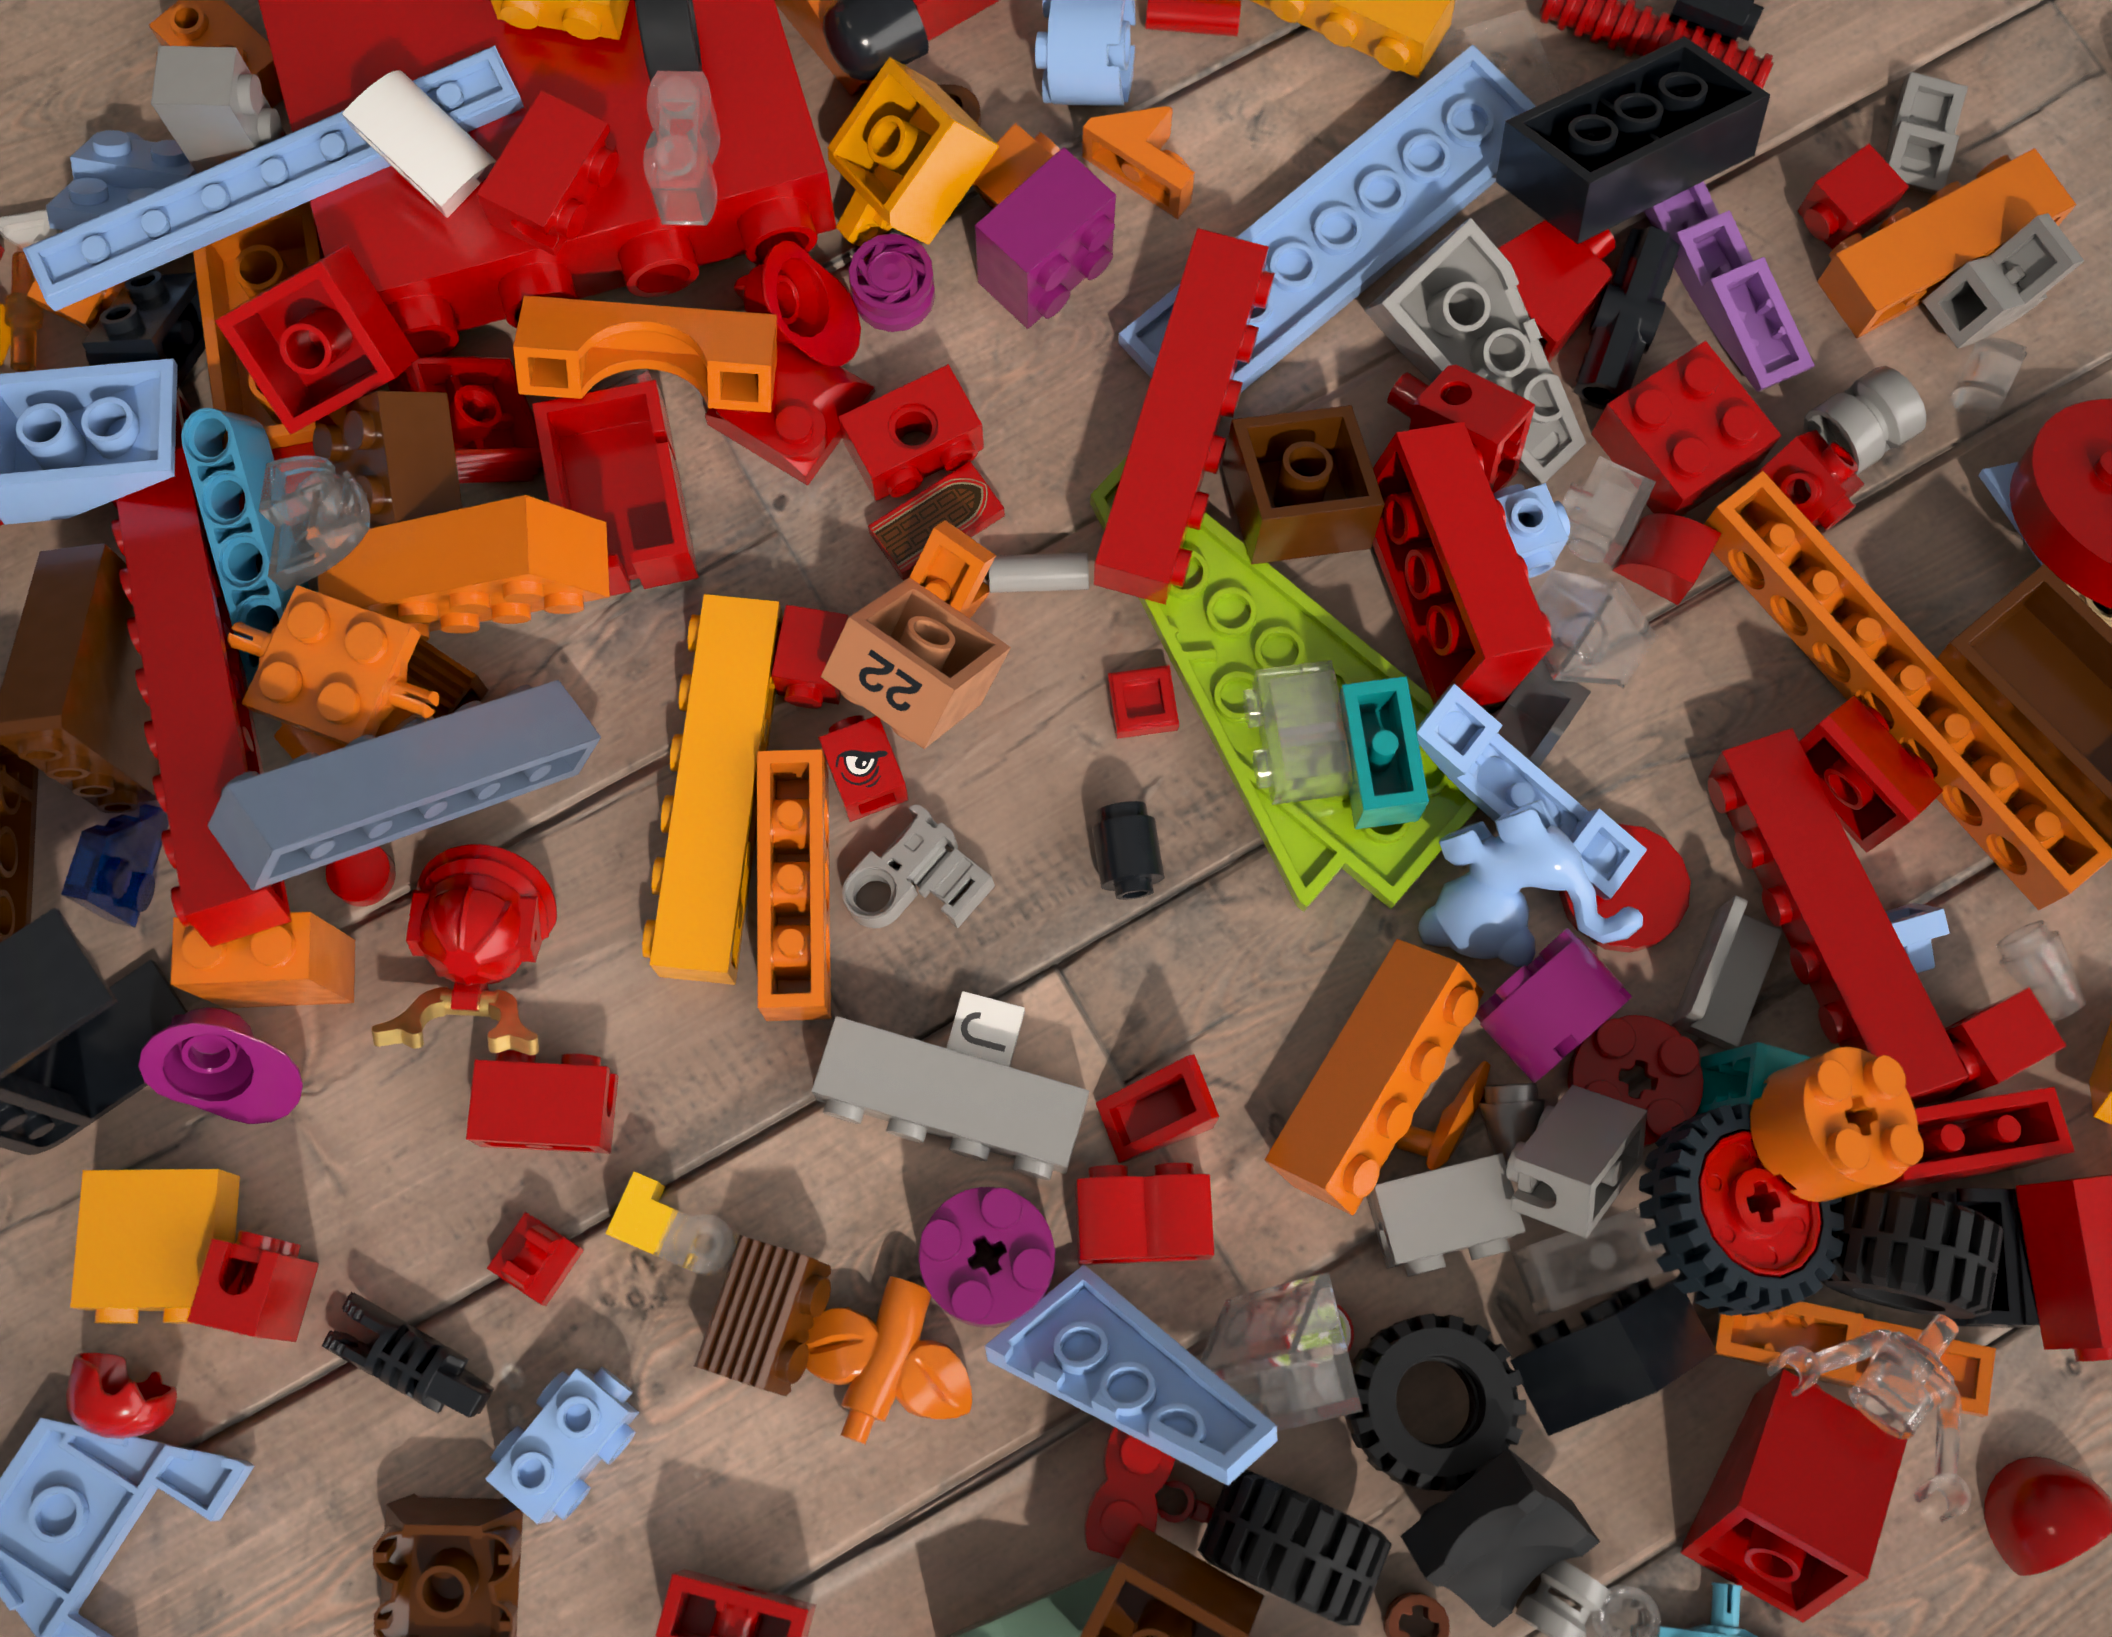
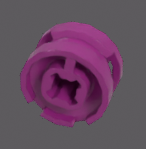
(893, 283)

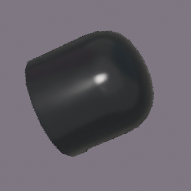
(870, 31)

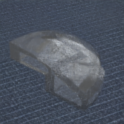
(314, 517)

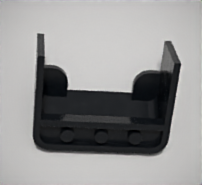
(68, 1036)

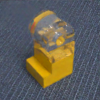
(695, 1243)

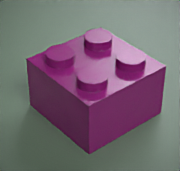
(1046, 239)

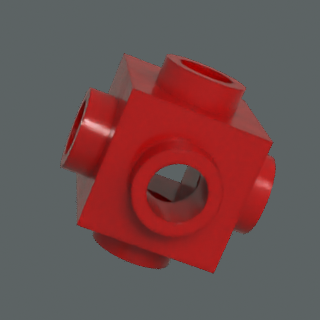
(1816, 478)

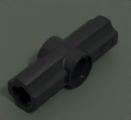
(1627, 316)

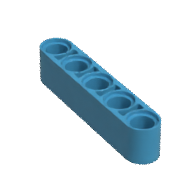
(235, 535)

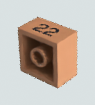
(915, 662)

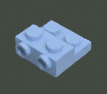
(115, 171)

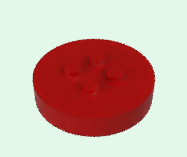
(2066, 497)

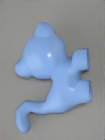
(1485, 910)

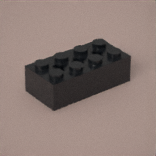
(1631, 139)

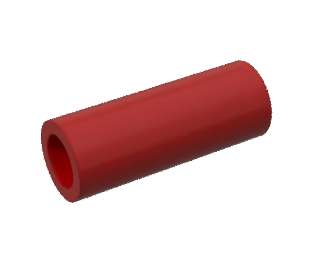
(1194, 16)

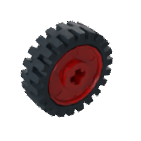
(1732, 1221)

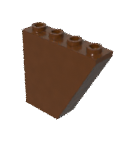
(73, 684)

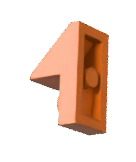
(1129, 151)
(954, 568)

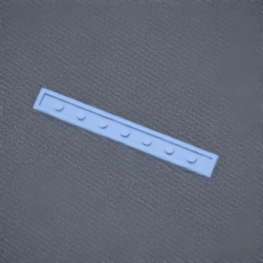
(248, 189)

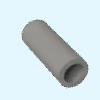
(1039, 572)

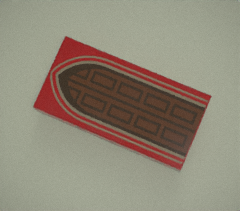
(958, 498)

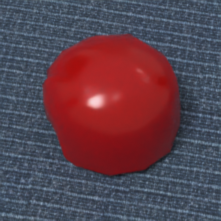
(111, 1403)

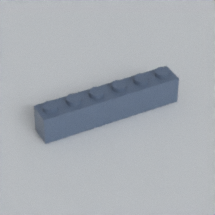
(399, 782)

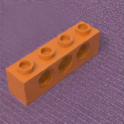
(793, 885)

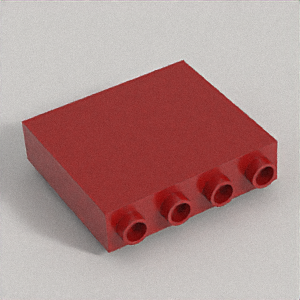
(466, 273)

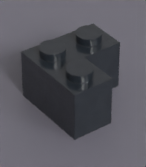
(1616, 1357)

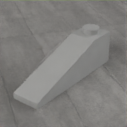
(1466, 311)

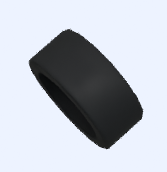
(668, 35)

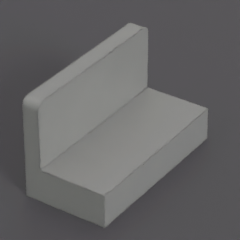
(1727, 976)

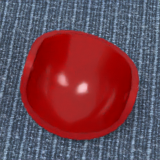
(2044, 1514)

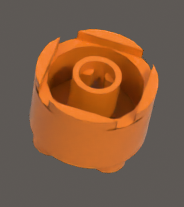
(1836, 1124)

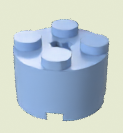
(1086, 52)

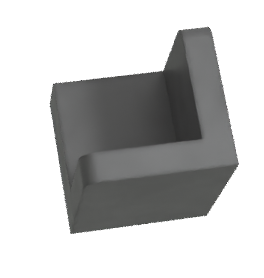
(1539, 713)

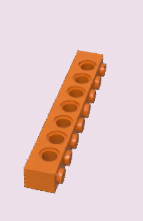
(1879, 660)

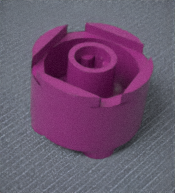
(1551, 1005)
(1000, 1220)

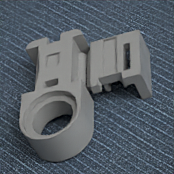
(924, 863)

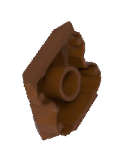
(449, 1568)

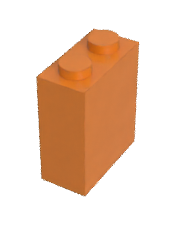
(275, 967)

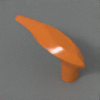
(1453, 1124)

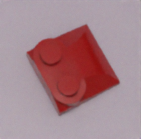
(802, 417)

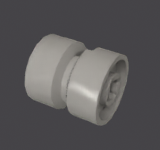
(1871, 416)

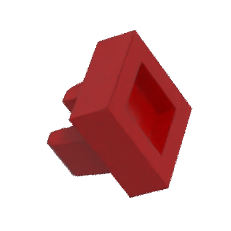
(535, 1259)

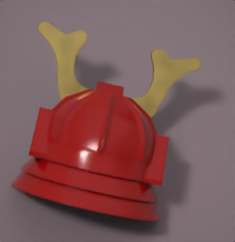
(475, 922)

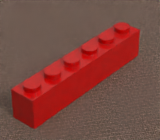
(1181, 417)
(1831, 913)

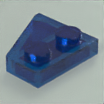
(116, 866)

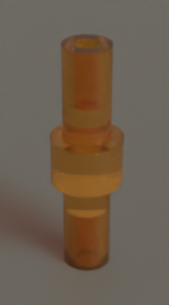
(22, 316)

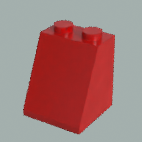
(1797, 1499)

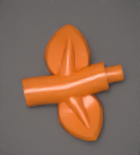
(888, 1361)

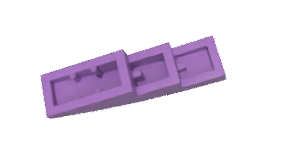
(1731, 289)

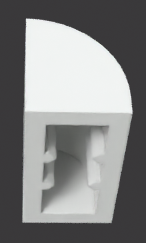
(419, 140)

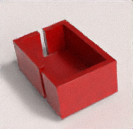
(618, 464)

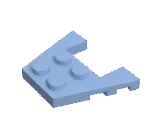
(74, 1503)

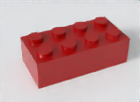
(1455, 567)

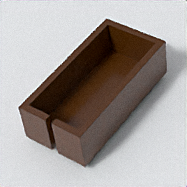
(2046, 680)

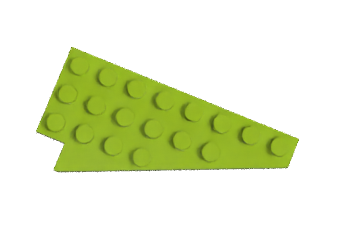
(1252, 619)

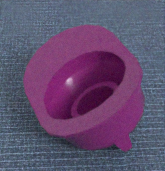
(221, 1067)

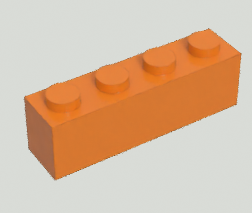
(1919, 250)
(1375, 1076)

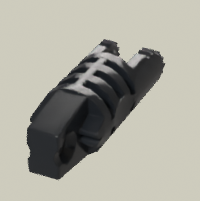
(409, 1360)

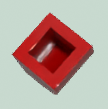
(1667, 554)

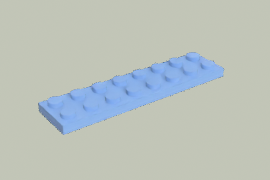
(1365, 209)

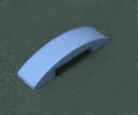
(1500, 778)

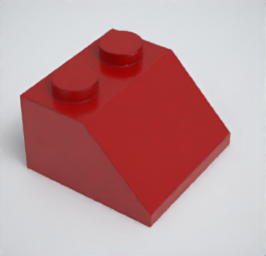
(1868, 773)

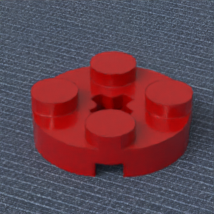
(1658, 1048)

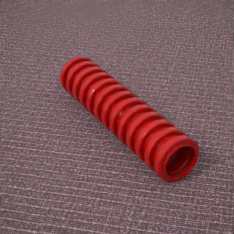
(1643, 32)

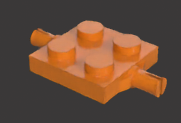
(332, 668)

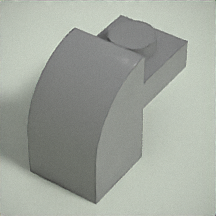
(2004, 286)

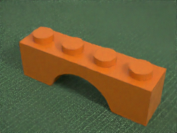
(575, 343)

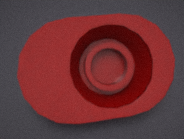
(808, 301)

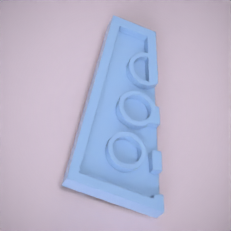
(1130, 1373)

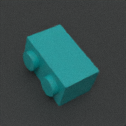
(1383, 753)

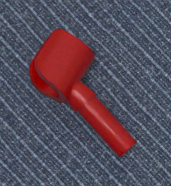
(1196, 1509)

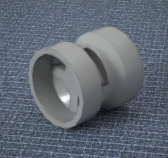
(1553, 1615)

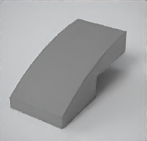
(1924, 131)

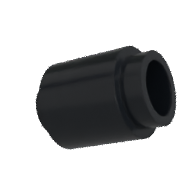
(1127, 850)

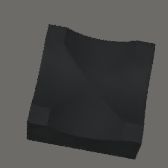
(1497, 1535)

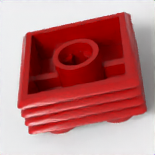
(488, 417)

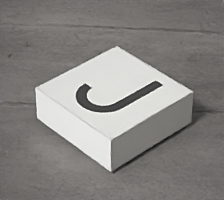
(986, 1028)

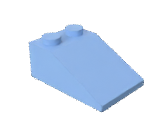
(84, 437)

